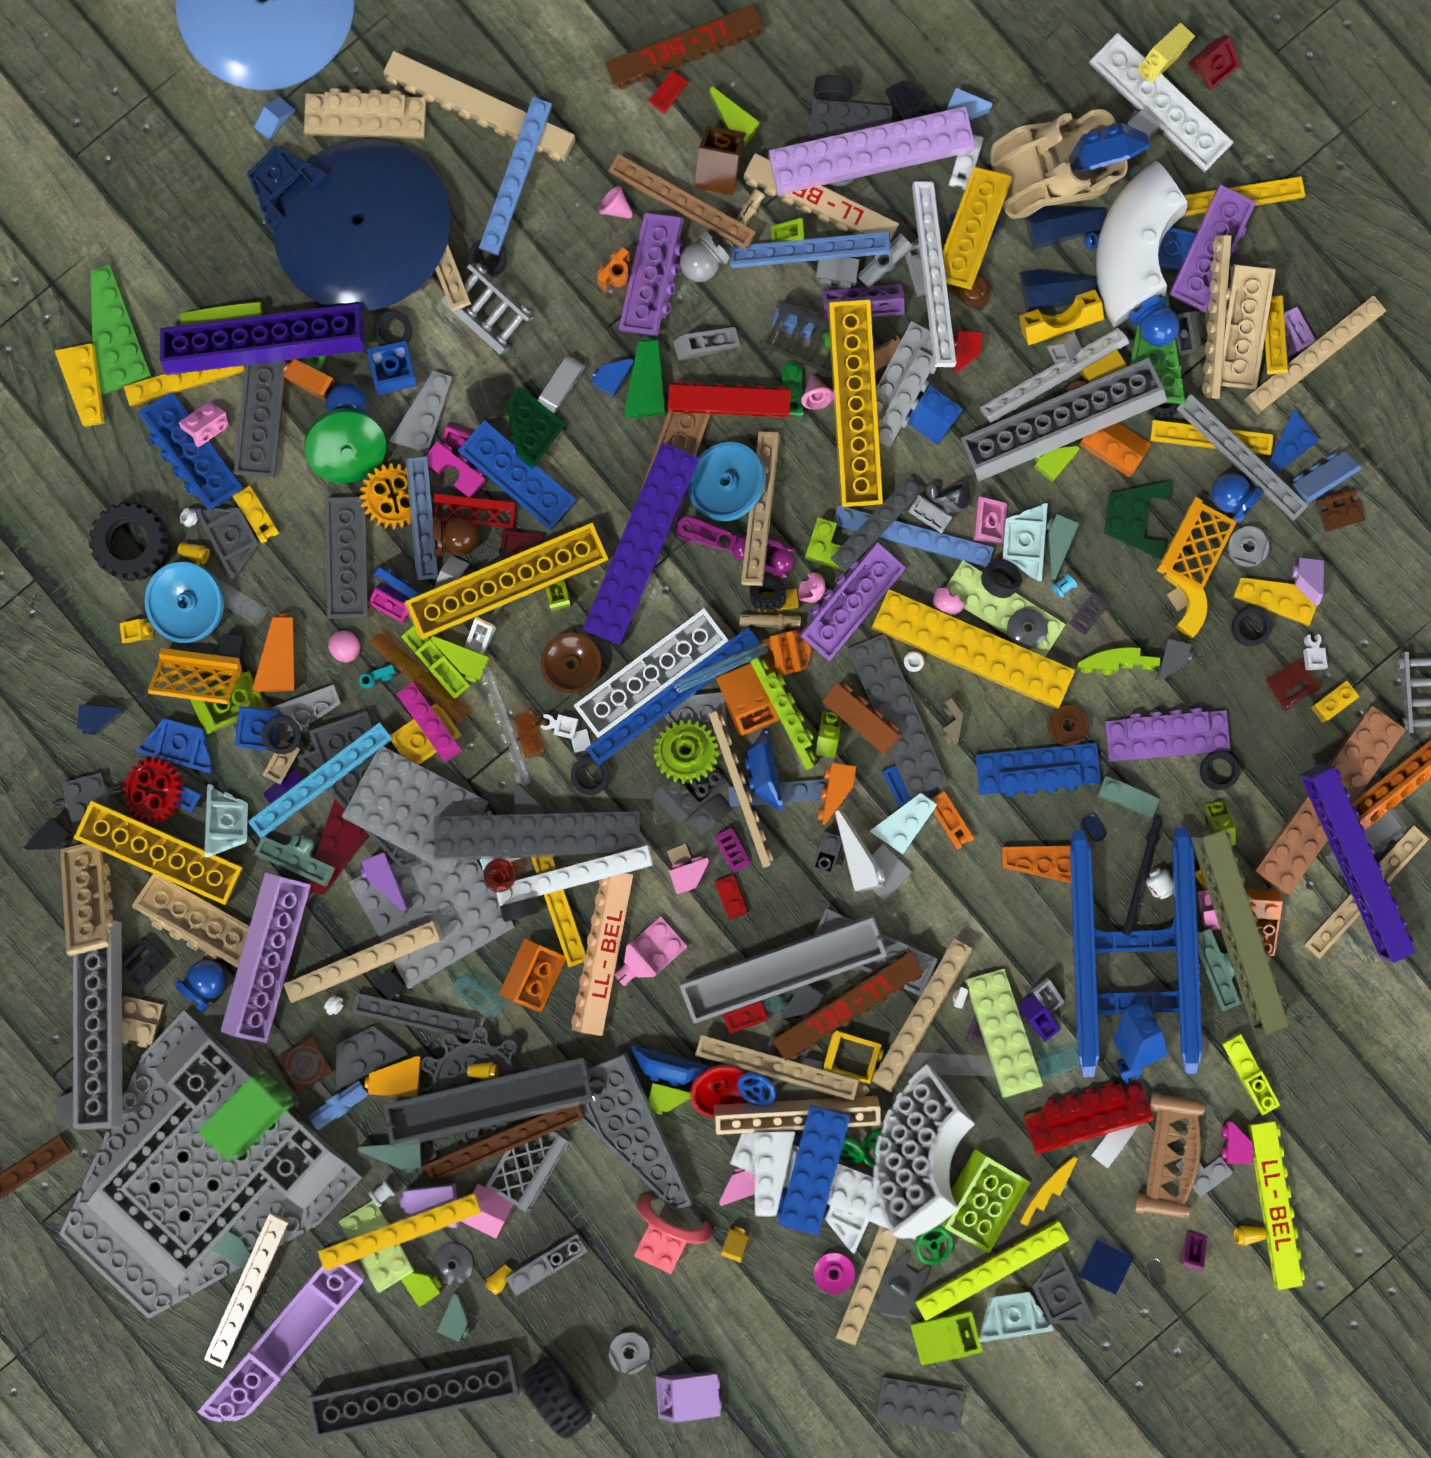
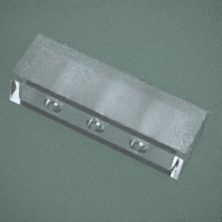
(1381, 832)

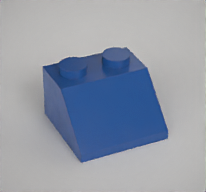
(391, 367)
(934, 415)

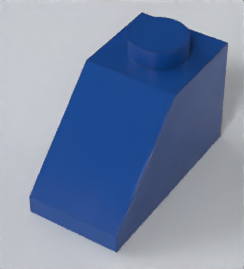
(611, 376)

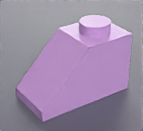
(1310, 578)

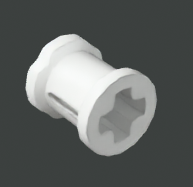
(382, 1193)

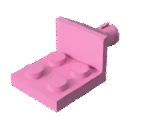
(651, 952)

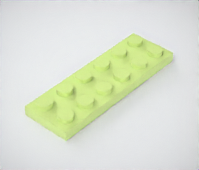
(995, 610)
(1003, 1033)

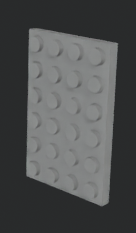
(401, 801)

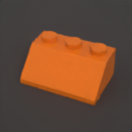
(1117, 447)
(532, 975)

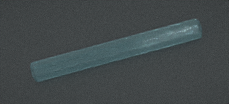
(720, 667)

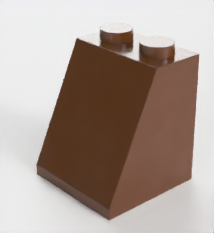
(719, 160)

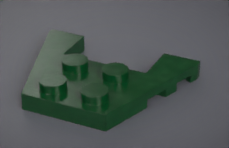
(1128, 515)

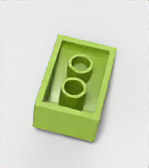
(218, 715)

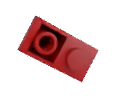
(967, 349)

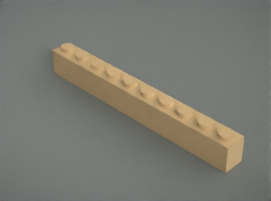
(472, 104)

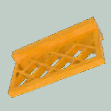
(1181, 536)
(199, 664)

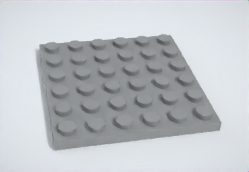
(458, 901)

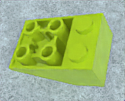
(946, 1337)

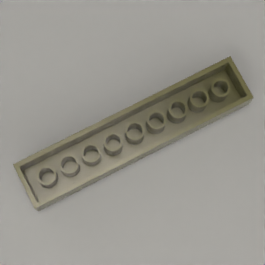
(1240, 931)

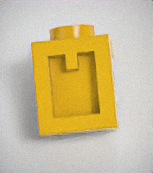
(136, 630)

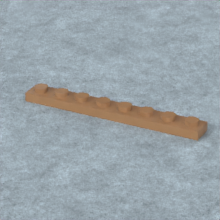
(682, 202)

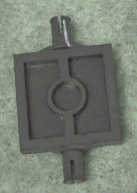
(83, 790)

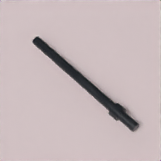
(1152, 839)

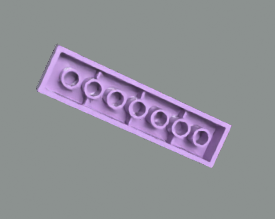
(265, 958)

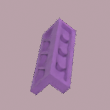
(881, 305)

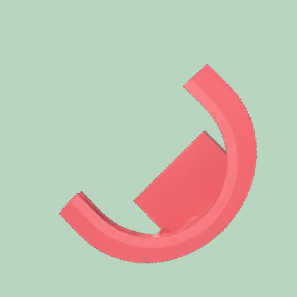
(663, 1241)

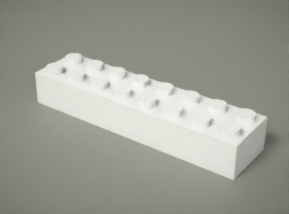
(651, 673)

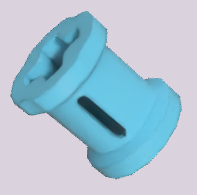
(1063, 585)

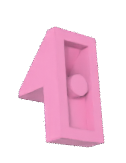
(1207, 911)

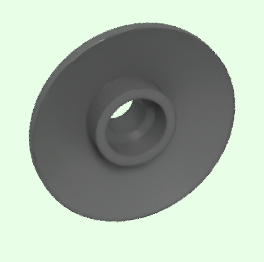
(1016, 629)
(460, 1256)

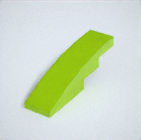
(222, 313)
(436, 662)

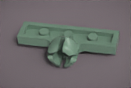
(296, 858)
(1218, 970)

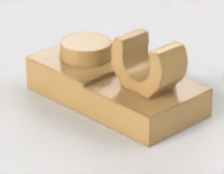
(280, 764)

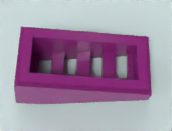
(723, 835)

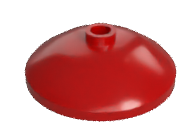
(706, 1093)

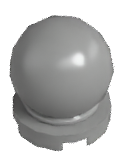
(701, 259)

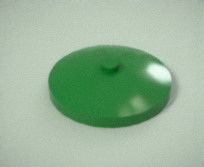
(344, 445)

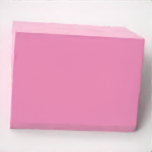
(989, 520)
(493, 1209)

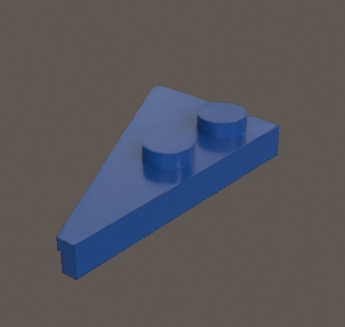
(1293, 442)

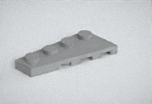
(422, 418)
(306, 710)

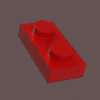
(731, 897)
(745, 1017)

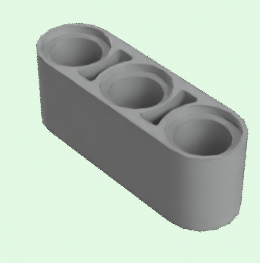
(561, 383)

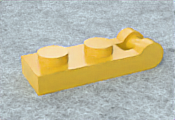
(255, 513)

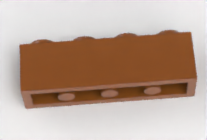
(863, 718)

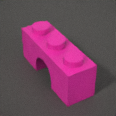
(469, 480)

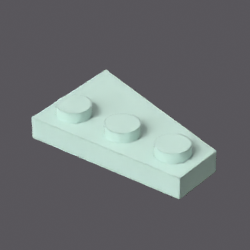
(904, 824)

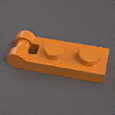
(951, 820)

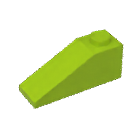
(733, 116)
(465, 660)

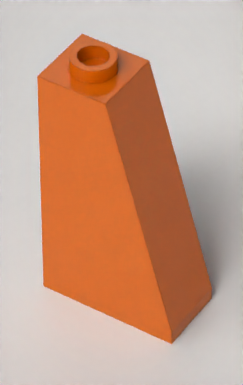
(276, 663)

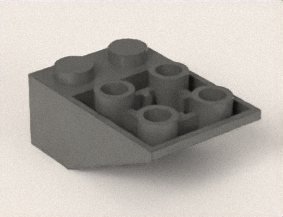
(684, 799)

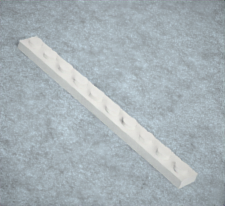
(934, 274)

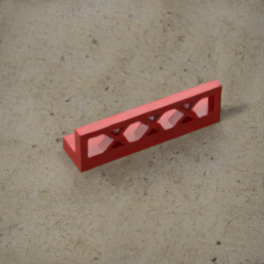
(474, 503)

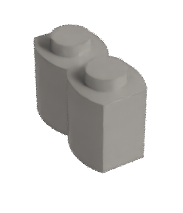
(838, 271)

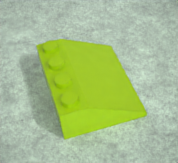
(985, 1200)

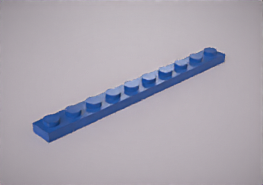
(663, 702)

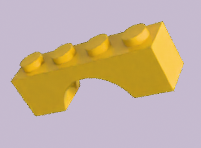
(1084, 311)

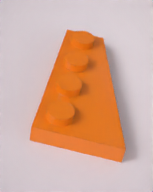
(1042, 861)

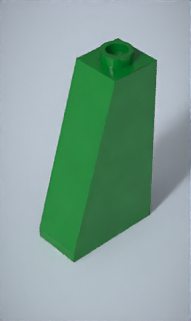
(645, 389)

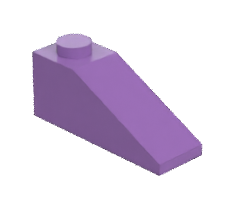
(382, 876)

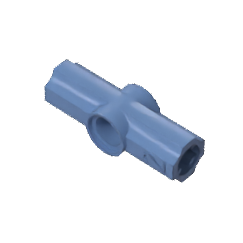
(338, 1105)

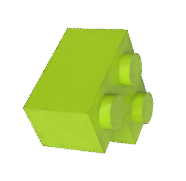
(820, 545)

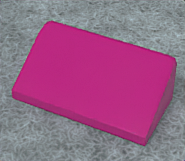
(456, 435)
(389, 602)

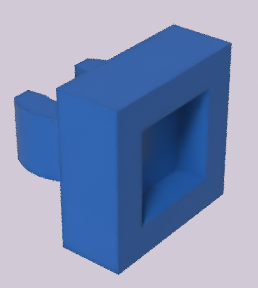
(190, 799)
(1125, 1073)

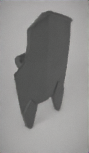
(900, 1288)

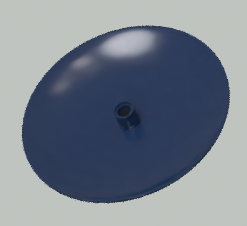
(385, 254)

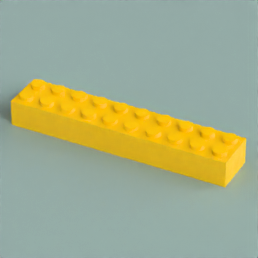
(855, 403)
(506, 581)
(973, 649)

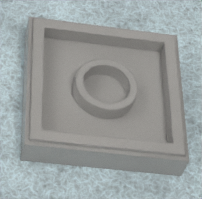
(894, 871)

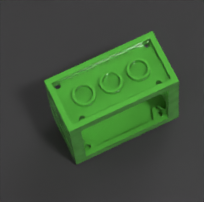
(246, 1116)

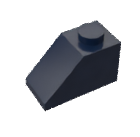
(96, 718)

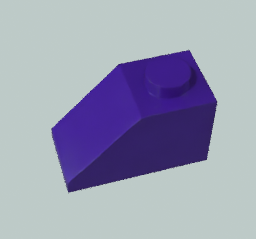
(1038, 1017)

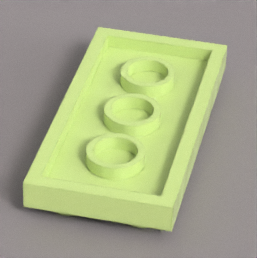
(383, 1266)

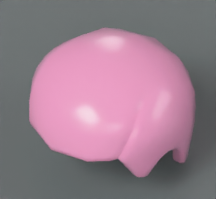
(812, 589)
(945, 603)
(344, 646)

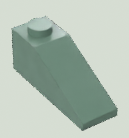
(1058, 541)
(1127, 796)
(405, 1157)
(234, 1250)

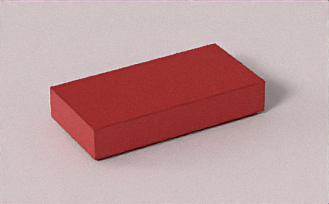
(668, 92)

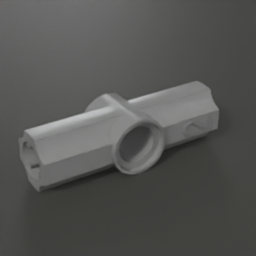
(876, 270)

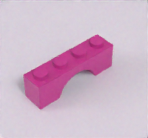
(429, 722)

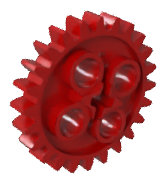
(147, 808)

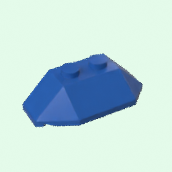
(1107, 146)
(763, 771)
(667, 1066)

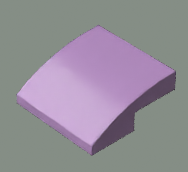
(1297, 332)

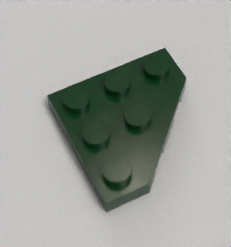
(531, 426)

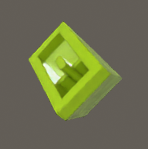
(788, 231)
(558, 596)

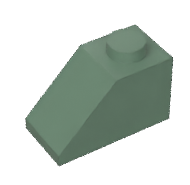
(455, 1320)

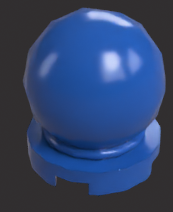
(1157, 324)
(345, 396)
(1233, 494)
(203, 982)

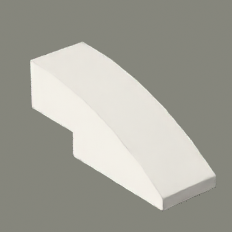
(1111, 1145)

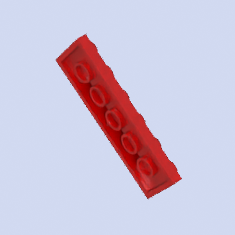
(1087, 1116)

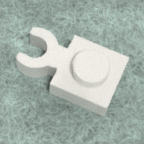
(1314, 656)
(563, 726)

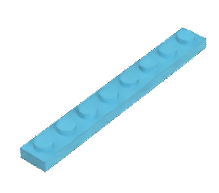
(320, 780)

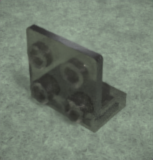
(490, 397)

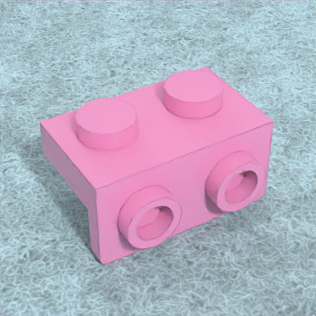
(205, 423)

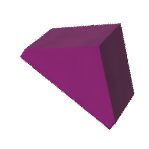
(1193, 1250)

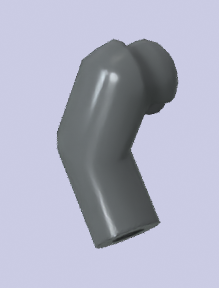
(932, 491)

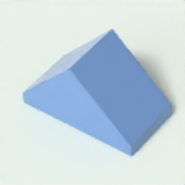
(273, 117)

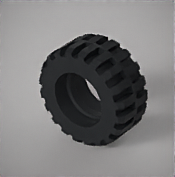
(108, 525)
(556, 1397)

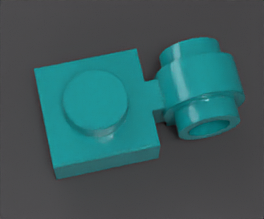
(385, 673)

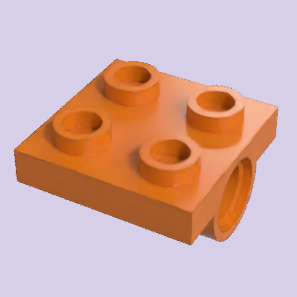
(618, 262)

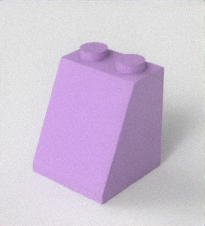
(428, 1197)
(688, 1396)

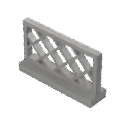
(539, 1178)

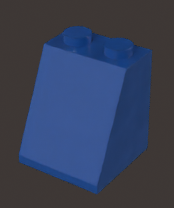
(1139, 1037)

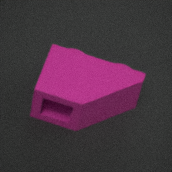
(1237, 1147)

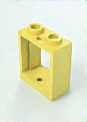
(1165, 52)

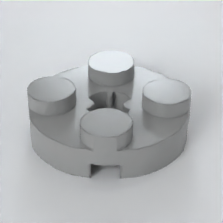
(1241, 537)
(617, 1351)

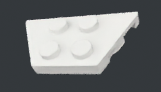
(846, 1226)

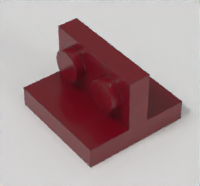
(1215, 62)

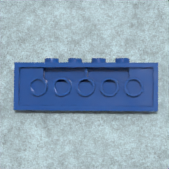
(200, 466)
(1038, 770)

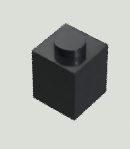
(232, 646)
(390, 985)

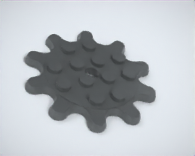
(452, 1068)

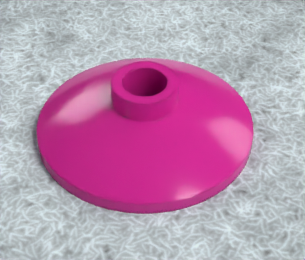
(831, 1284)

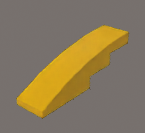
(1053, 1184)

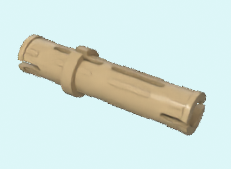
(748, 210)
(775, 621)

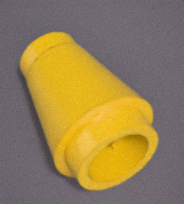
(194, 552)
(483, 1071)
(1246, 1235)
(497, 1280)

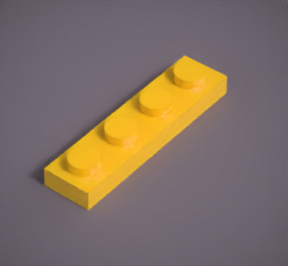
(1276, 338)

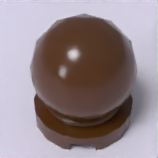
(455, 536)

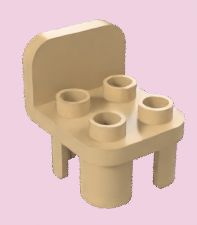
(1041, 167)

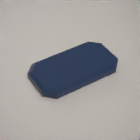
(1094, 828)

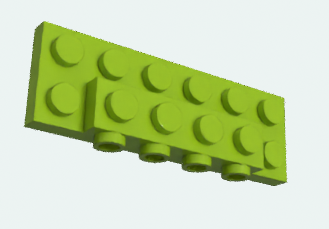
(789, 717)

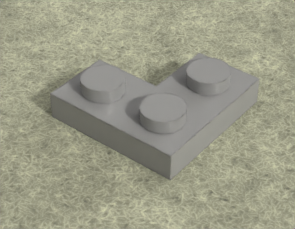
(1208, 1176)

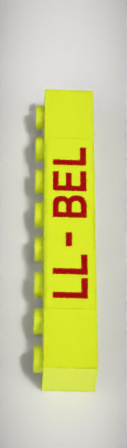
(1275, 1205)
(991, 1270)

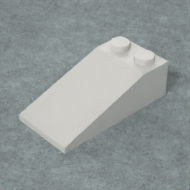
(862, 866)

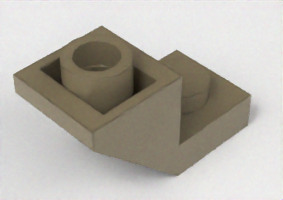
(952, 731)

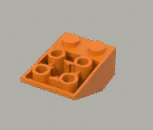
(746, 699)
(839, 783)
(1267, 907)

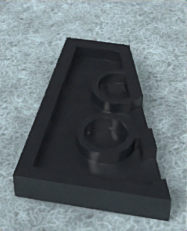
(907, 102)

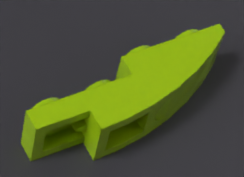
(1109, 661)

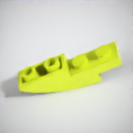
(1250, 1074)

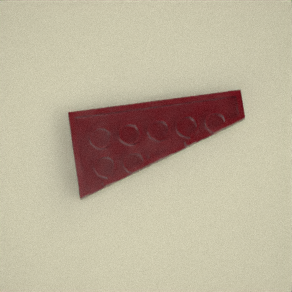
(337, 845)

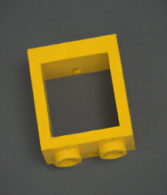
(832, 1049)

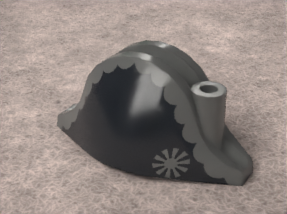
(956, 496)

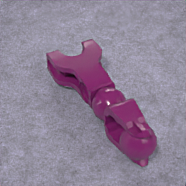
(701, 533)

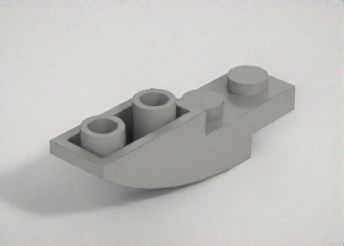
(546, 1264)

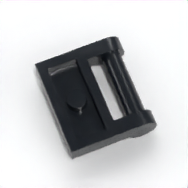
(147, 967)

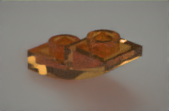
(529, 735)

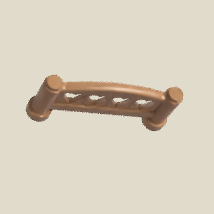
(1157, 1199)

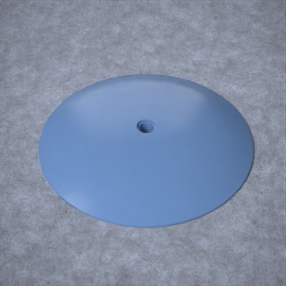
(264, 42)

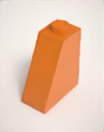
(309, 379)

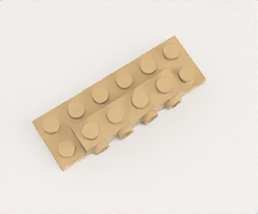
(365, 114)
(1246, 324)
(85, 898)
(192, 920)

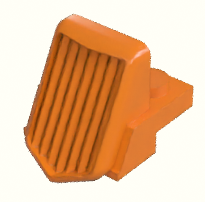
(787, 652)

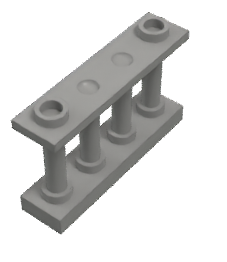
(484, 328)
(1404, 664)

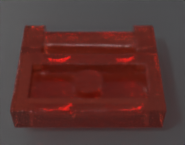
(1289, 679)

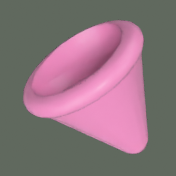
(615, 204)
(816, 394)

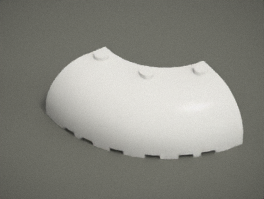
(1131, 241)
(917, 1155)

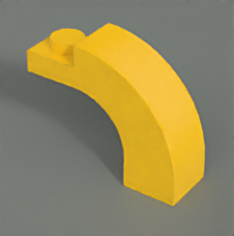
(1195, 609)

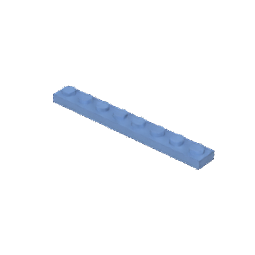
(515, 176)
(810, 250)
(919, 538)

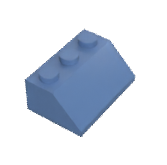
(1324, 476)

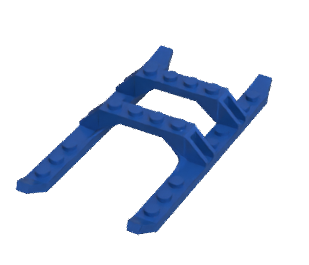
(1179, 937)

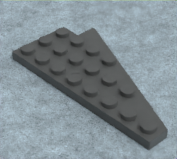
(330, 741)
(630, 1129)

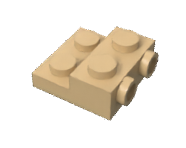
(140, 1020)

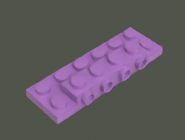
(1224, 216)
(652, 274)
(851, 600)
(1167, 735)

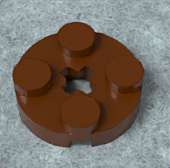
(1063, 736)

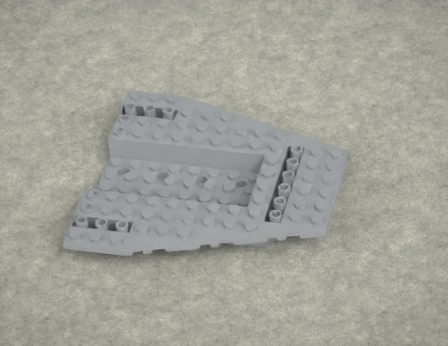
(139, 1234)

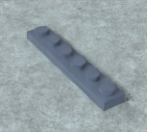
(421, 518)
(790, 792)

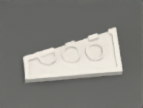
(770, 1167)

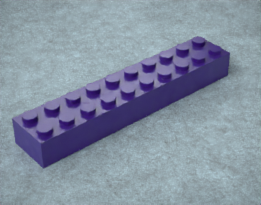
(262, 339)
(641, 543)
(1357, 863)

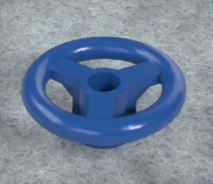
(757, 1087)

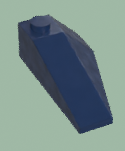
(1059, 224)
(1053, 289)

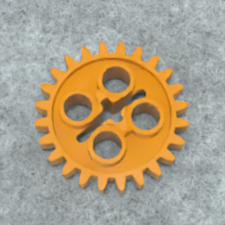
(374, 501)

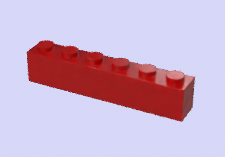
(729, 401)

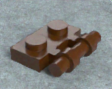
(1341, 516)

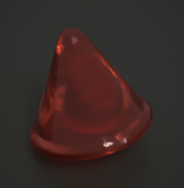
(499, 875)

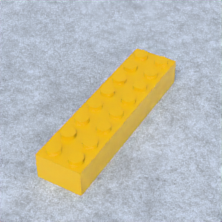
(158, 852)

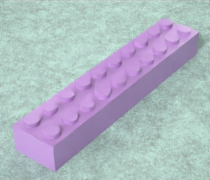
(871, 150)

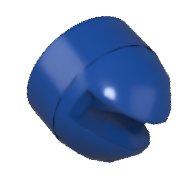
(1088, 242)

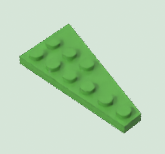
(115, 340)
(1165, 363)

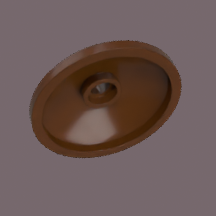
(569, 648)

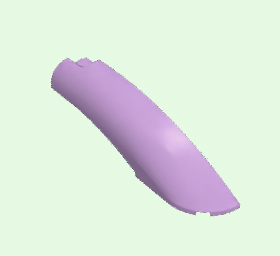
(282, 1342)

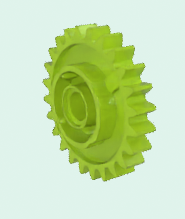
(686, 737)

